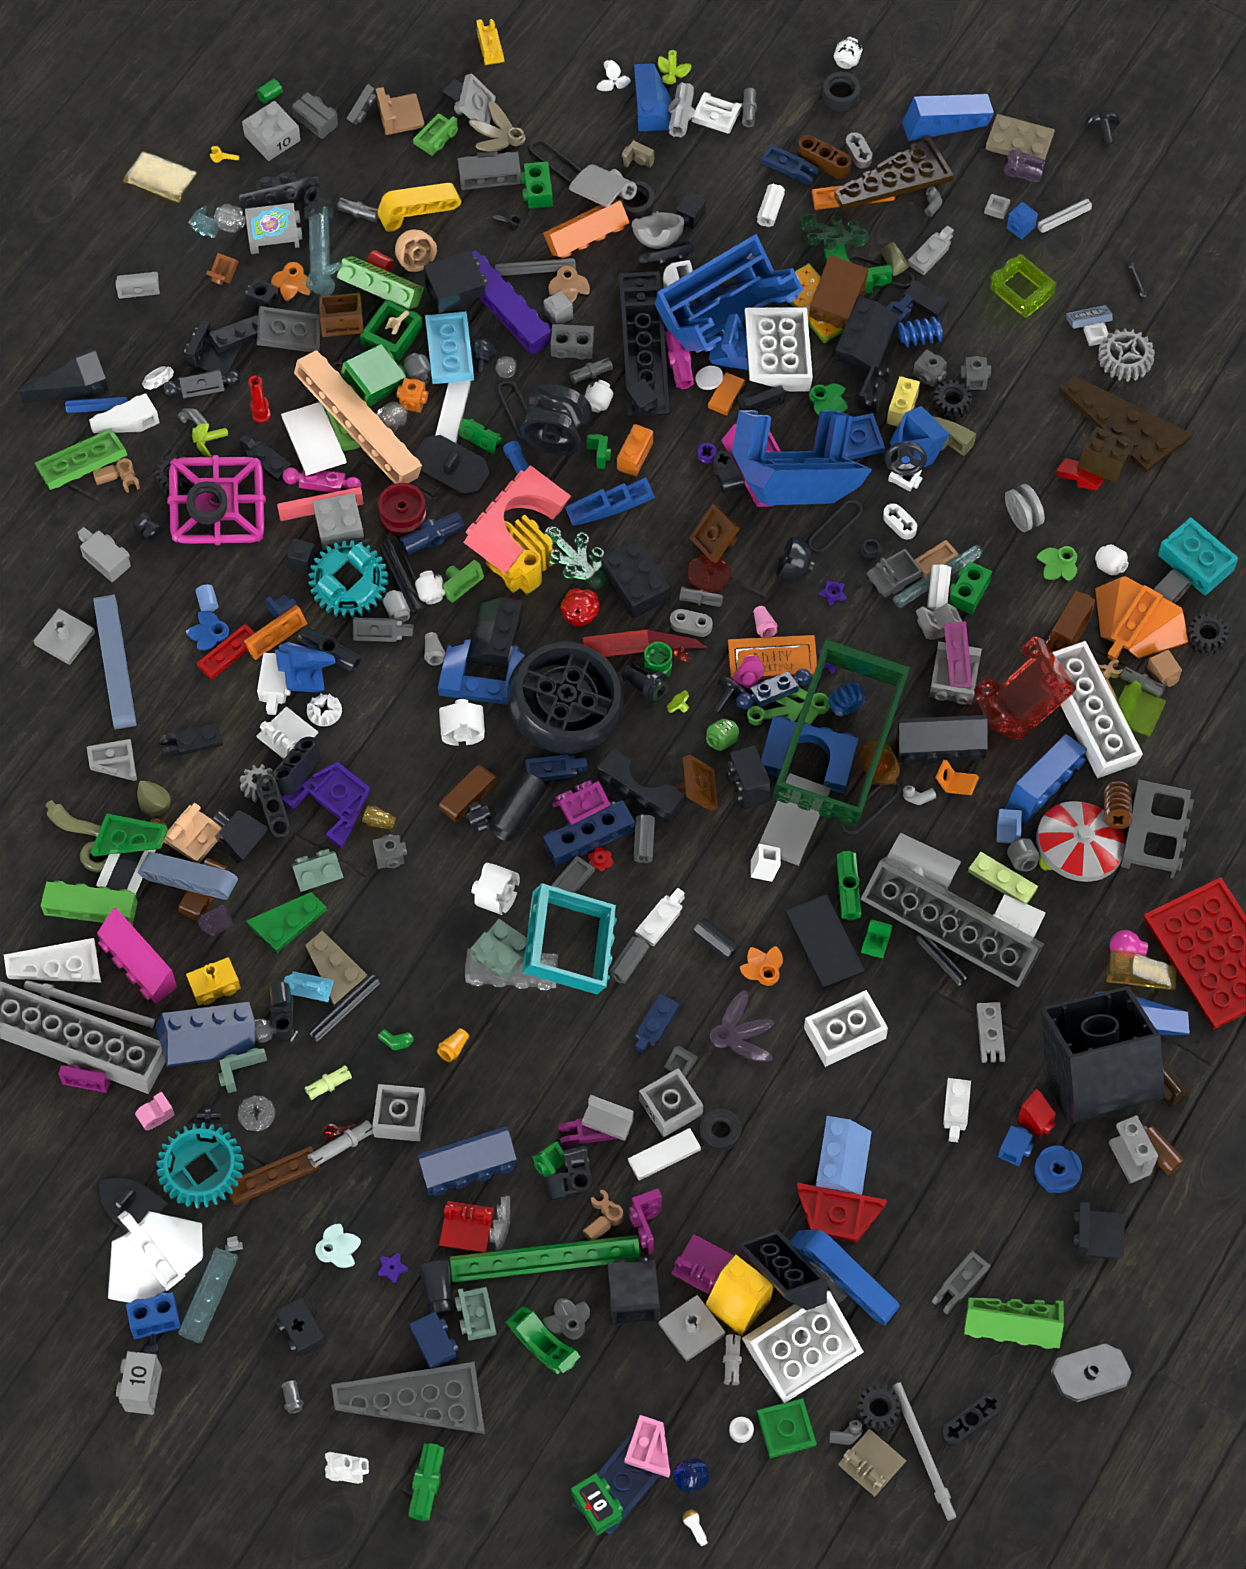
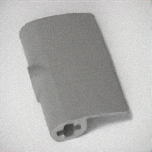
(602, 185)
(924, 860)

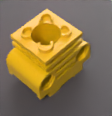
(527, 569)

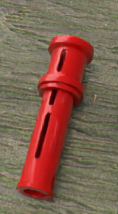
(258, 404)

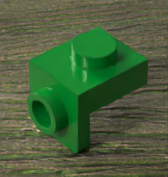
(599, 443)
(876, 939)
(549, 1159)

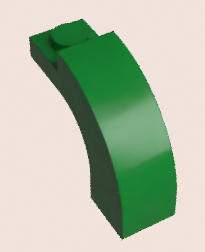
(876, 275)
(541, 1342)

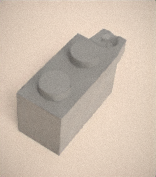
(104, 554)

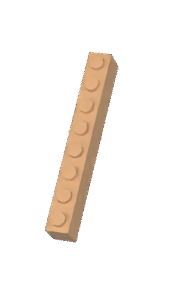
(357, 418)

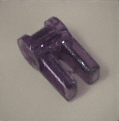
(1024, 166)

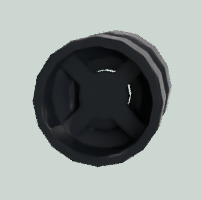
(146, 525)

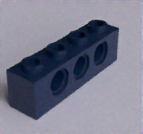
(583, 843)

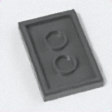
(288, 329)

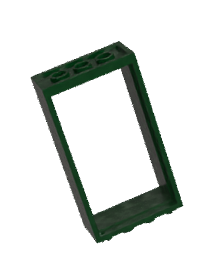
(865, 665)

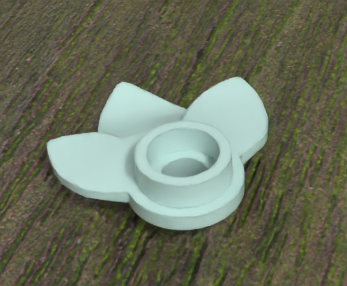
(340, 1244)

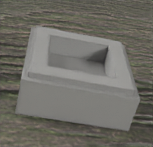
(997, 206)

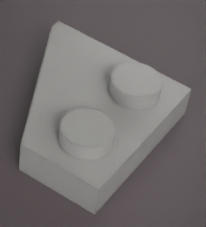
(113, 759)

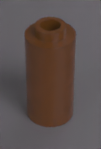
(1168, 1158)

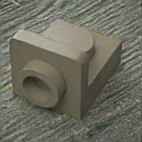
(639, 153)

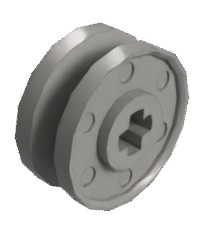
(1024, 507)

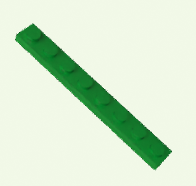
(544, 1258)

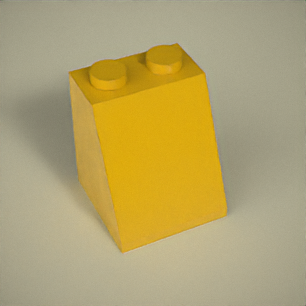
(739, 1295)

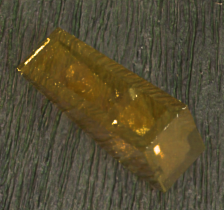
(1139, 971)

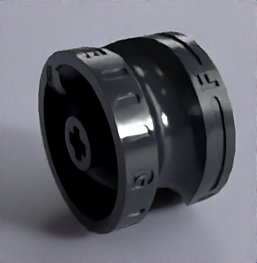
(554, 418)

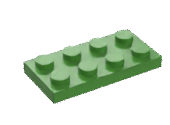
(80, 459)

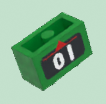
(597, 1503)

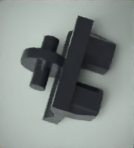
(208, 1116)

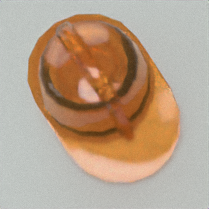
(887, 768)

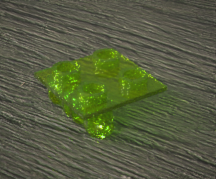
(1140, 708)

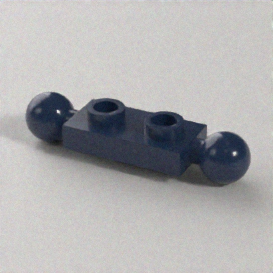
(774, 689)

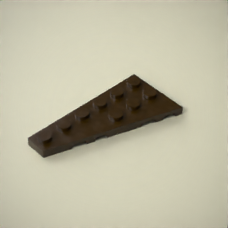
(900, 174)

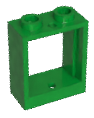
(369, 339)

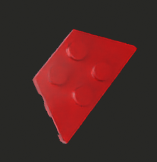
(838, 1212)

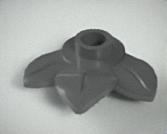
(567, 1315)

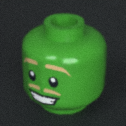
(722, 734)

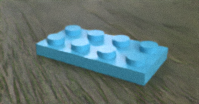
(449, 347)

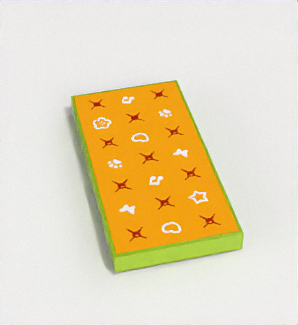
(809, 281)

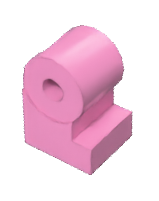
(155, 1112)

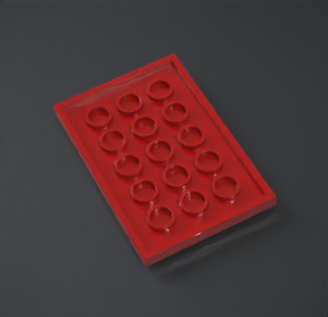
(1207, 947)

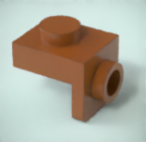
(223, 269)

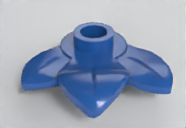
(205, 631)

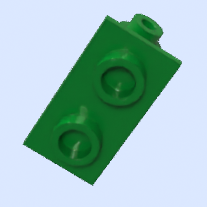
(477, 435)

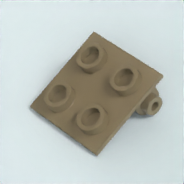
(871, 1462)

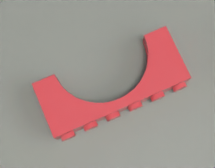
(490, 534)

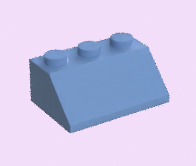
(843, 1156)

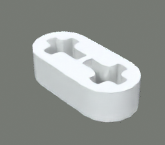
(898, 523)

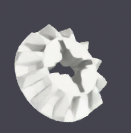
(157, 377)
(328, 717)

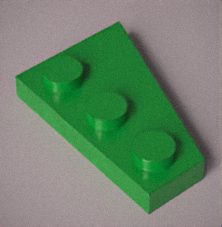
(127, 835)
(287, 921)

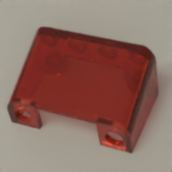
(1027, 694)

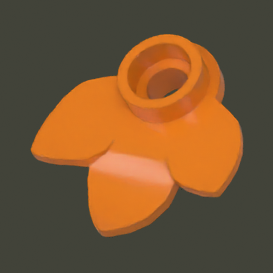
(291, 283)
(762, 963)

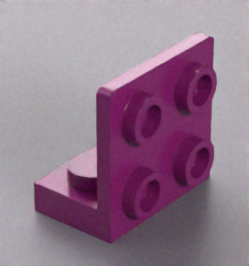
(583, 802)
(77, 1077)
(645, 1206)

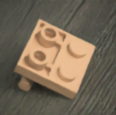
(192, 834)

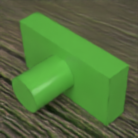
(462, 581)

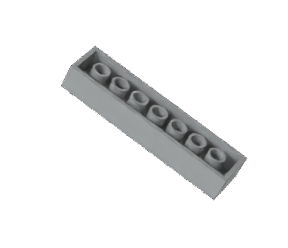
(79, 1038)

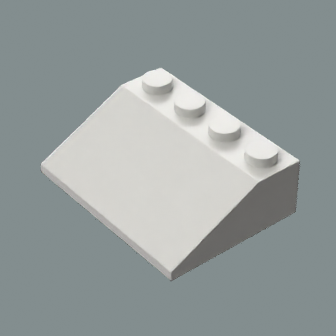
(779, 347)
(802, 1347)

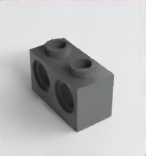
(572, 336)

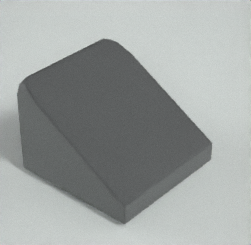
(681, 1059)

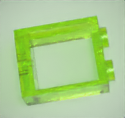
(1026, 307)

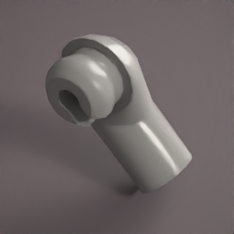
(916, 797)

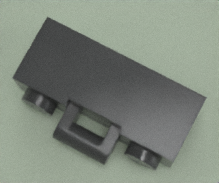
(489, 170)

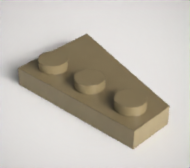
(335, 965)

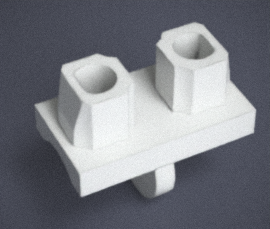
(345, 1467)

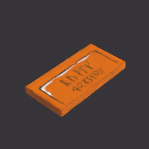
(775, 653)

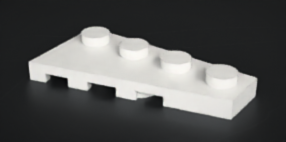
(60, 962)

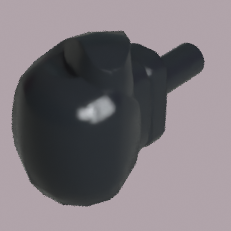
(483, 352)

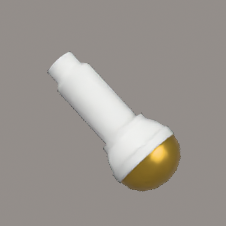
(691, 1519)

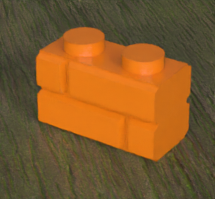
(635, 450)

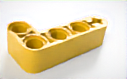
(416, 201)

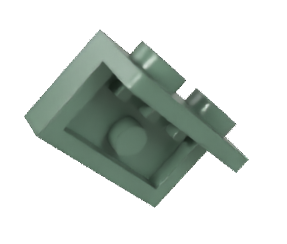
(317, 870)
(476, 1312)

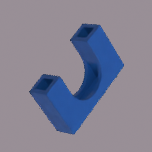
(838, 747)

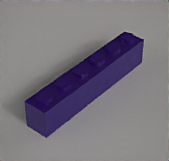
(513, 309)

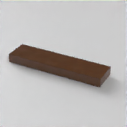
(272, 1176)

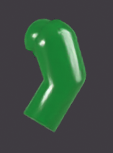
(396, 1042)

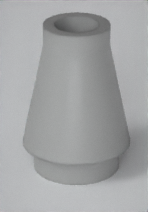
(434, 651)

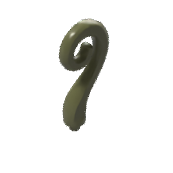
(63, 820)

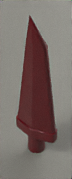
(674, 641)

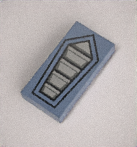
(1089, 316)

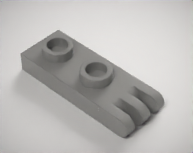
(990, 1031)

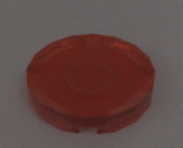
(708, 574)

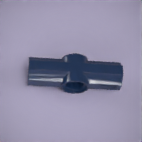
(432, 533)

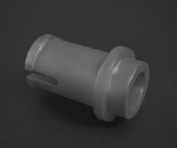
(292, 1398)

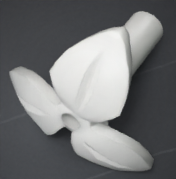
(613, 72)

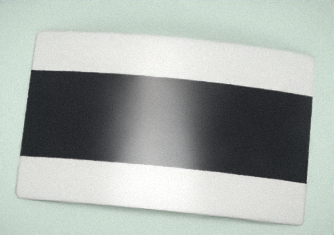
(122, 871)

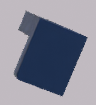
(279, 606)

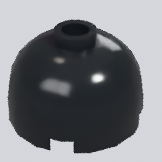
(795, 561)

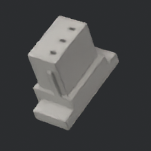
(233, 1244)

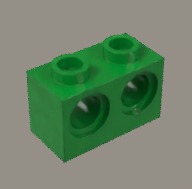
(537, 180)
(972, 588)

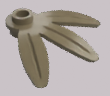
(503, 135)

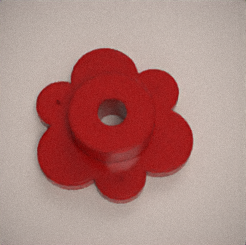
(600, 864)

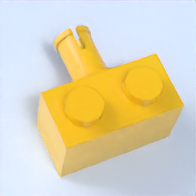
(213, 981)

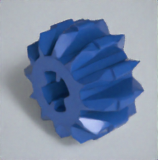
(846, 699)

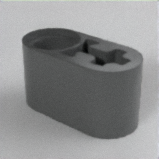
(1173, 586)

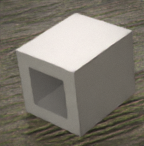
(558, 308)

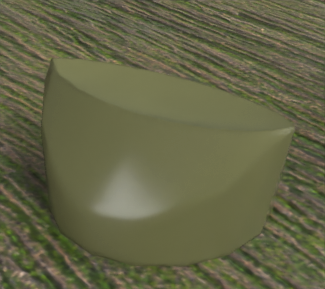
(895, 258)
(153, 798)

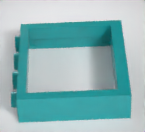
(606, 912)

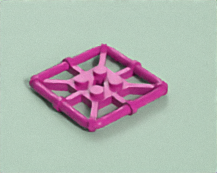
(204, 504)

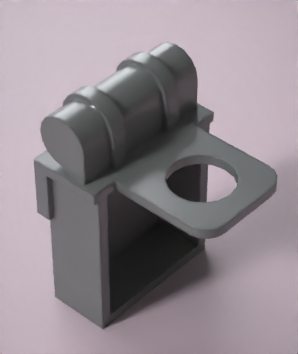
(894, 573)

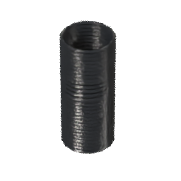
(517, 807)

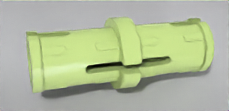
(328, 1082)

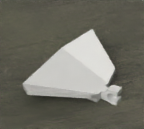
(152, 1255)

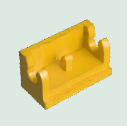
(489, 43)

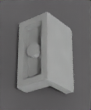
(137, 285)
(608, 1118)

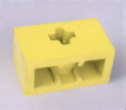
(903, 400)

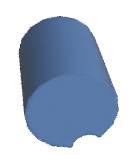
(207, 598)

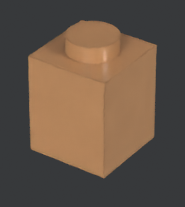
(1164, 668)

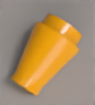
(452, 1046)

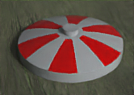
(1079, 842)

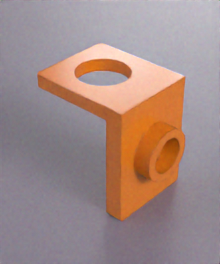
(956, 782)

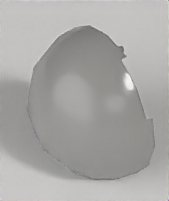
(658, 229)

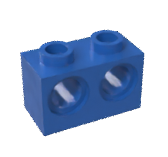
(154, 1321)

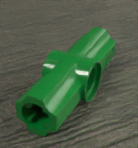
(848, 896)
(426, 1482)

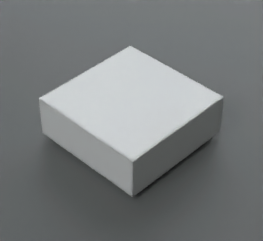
(1095, 333)

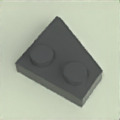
(362, 105)

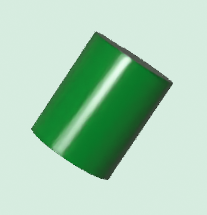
(269, 91)

